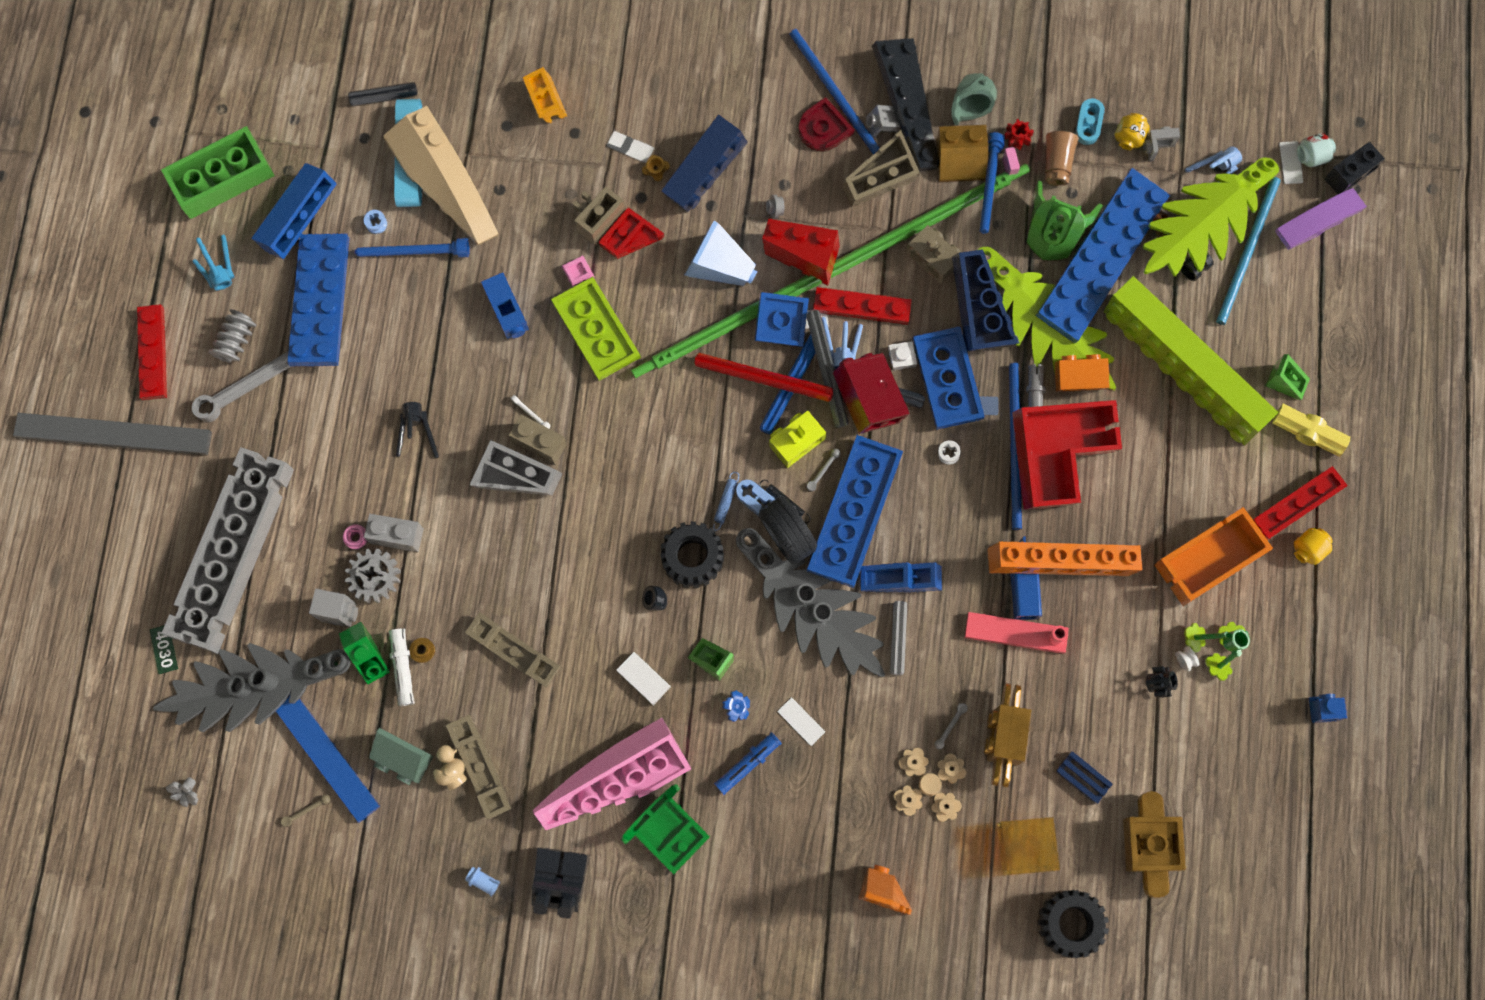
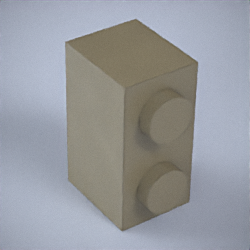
(538, 439)

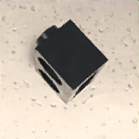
(1354, 168)

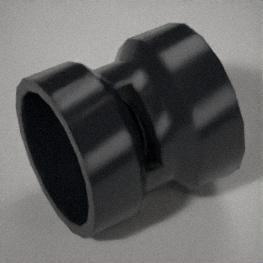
(1189, 270)

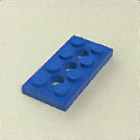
(957, 364)

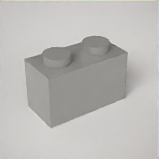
(393, 532)
(333, 608)

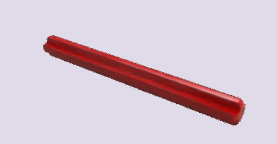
(764, 377)

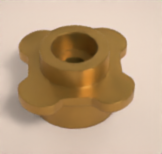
(655, 161)

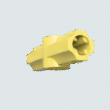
(1311, 430)

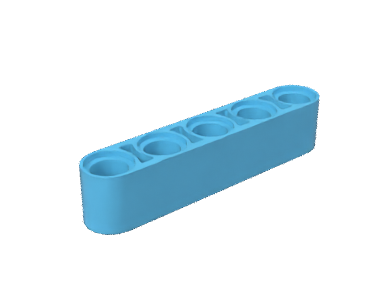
(405, 191)

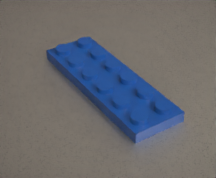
(318, 300)
(855, 511)

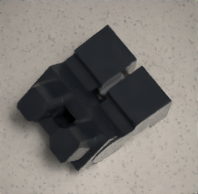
(556, 891)

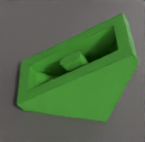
(1288, 378)
(711, 658)

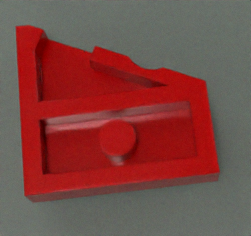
(629, 234)

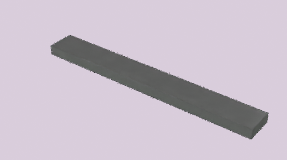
(112, 433)

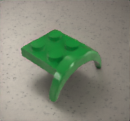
(668, 831)

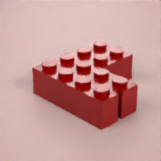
(1048, 447)

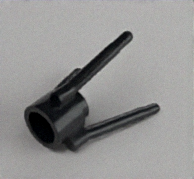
(411, 416)

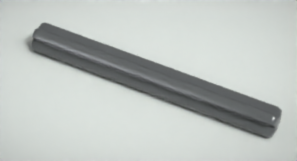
(827, 367)

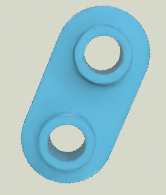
(1090, 123)

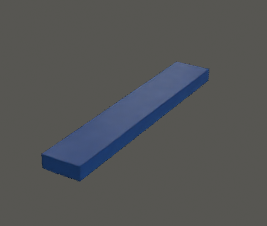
(328, 759)

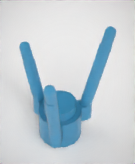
(218, 277)

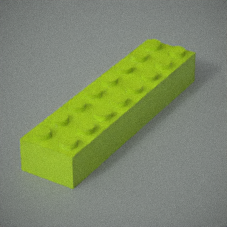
(1189, 361)

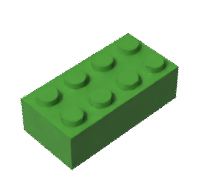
(217, 172)

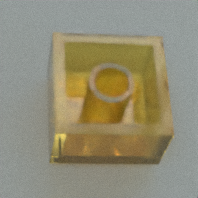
(1028, 846)

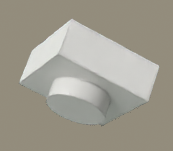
(902, 356)

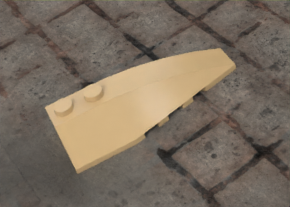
(436, 168)

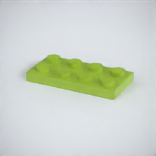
(596, 328)

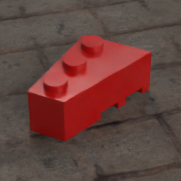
(802, 246)

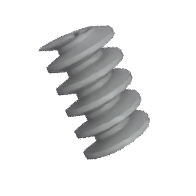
(232, 336)

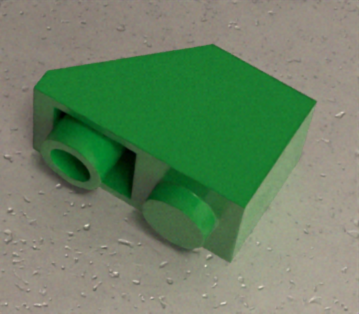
(363, 653)

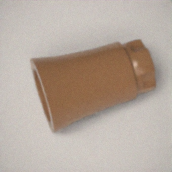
(1059, 157)

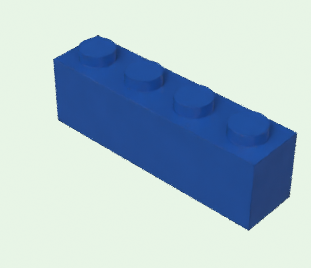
(294, 211)

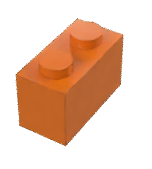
(1082, 373)

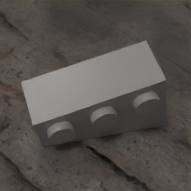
(514, 472)

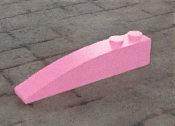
(623, 771)

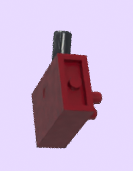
(873, 393)

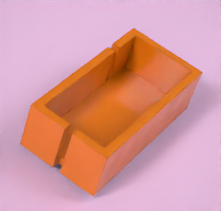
(1213, 556)

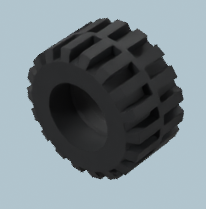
(692, 534)
(1094, 918)

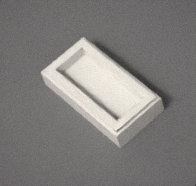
(643, 678)

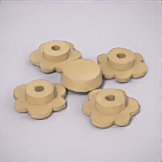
(930, 784)

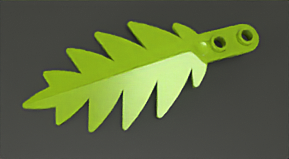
(1207, 217)
(1027, 301)

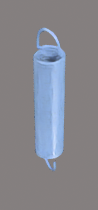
(726, 499)

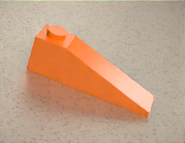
(883, 890)

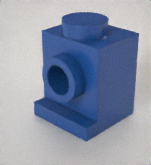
(1327, 708)

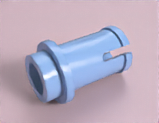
(482, 881)

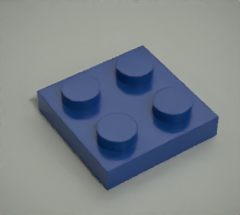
(781, 319)

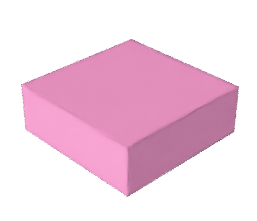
(1010, 161)
(577, 271)

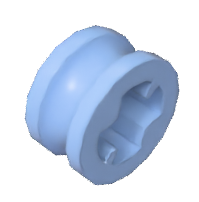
(372, 215)

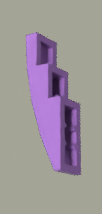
(1320, 218)

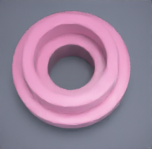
(348, 534)

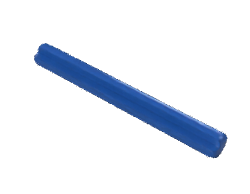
(783, 396)

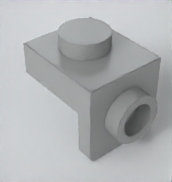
(1160, 138)

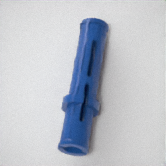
(770, 742)

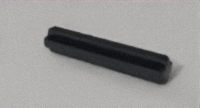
(382, 93)

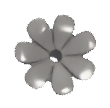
(183, 792)

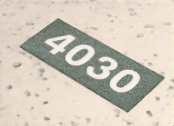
(163, 651)

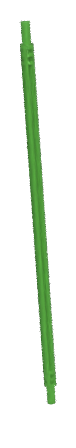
(842, 264)

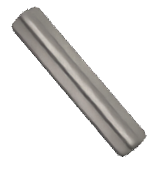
(898, 638)

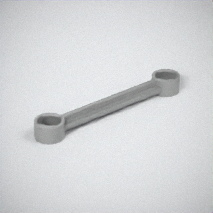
(239, 388)

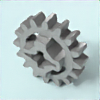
(371, 586)

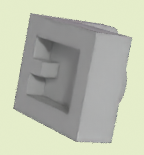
(882, 119)

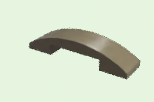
(512, 650)
(479, 766)

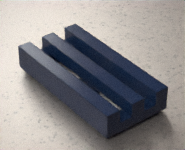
(1101, 791)

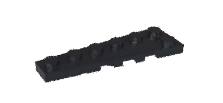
(905, 87)

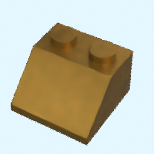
(962, 153)

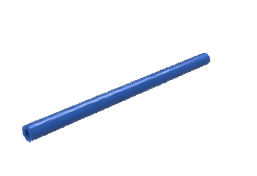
(834, 91)
(1015, 476)

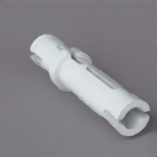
(401, 667)

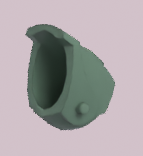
(973, 98)

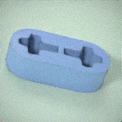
(757, 491)

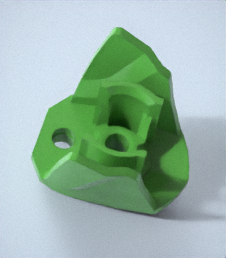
(1054, 235)

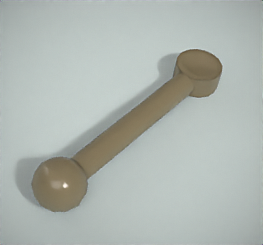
(287, 821)

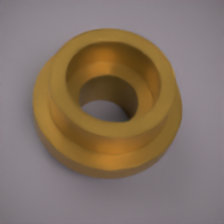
(425, 657)

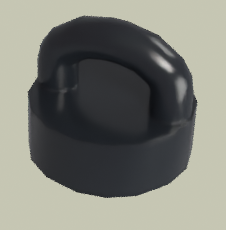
(654, 598)

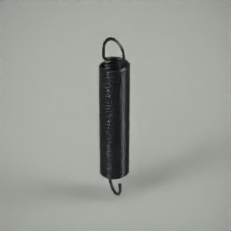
(775, 492)

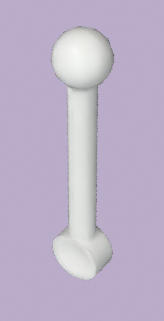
(529, 412)

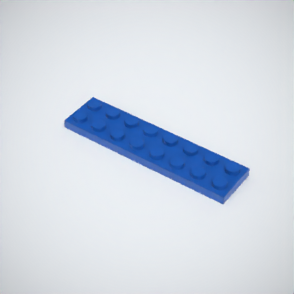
(1102, 256)

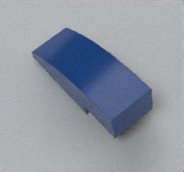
(901, 577)

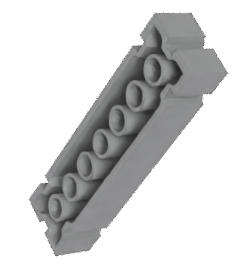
(228, 550)

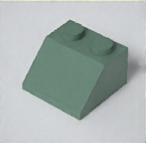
(400, 757)

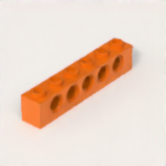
(1064, 559)

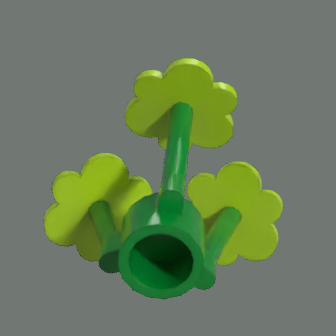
(1231, 637)

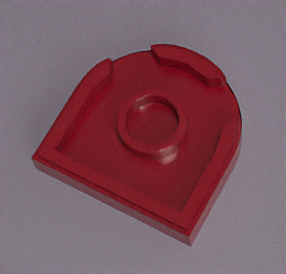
(823, 127)

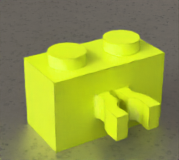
(797, 438)

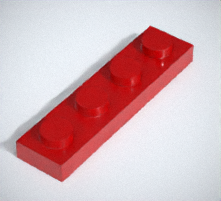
(862, 305)
(151, 352)
(1300, 502)

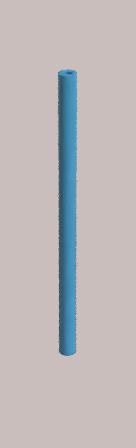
(1248, 251)

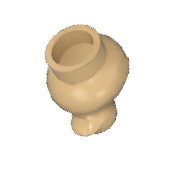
(452, 772)

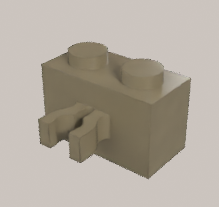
(598, 215)
(933, 253)

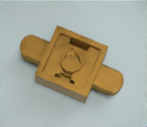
(1008, 735)
(1154, 844)

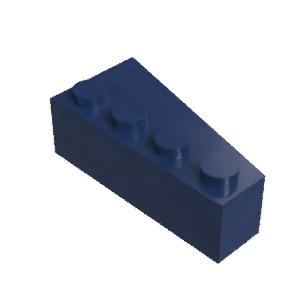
(705, 163)
(980, 304)

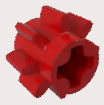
(1024, 136)

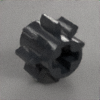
(1161, 681)

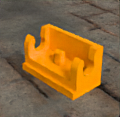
(544, 95)

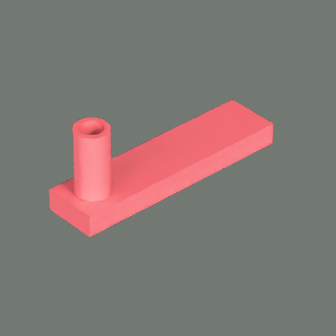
(1016, 633)

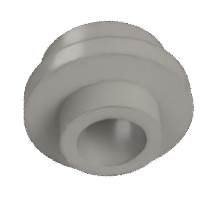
(775, 206)

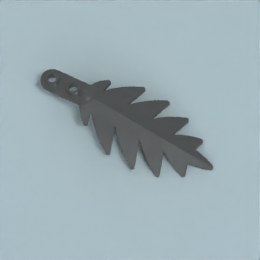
(813, 608)
(249, 686)

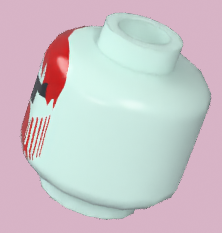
(1316, 150)

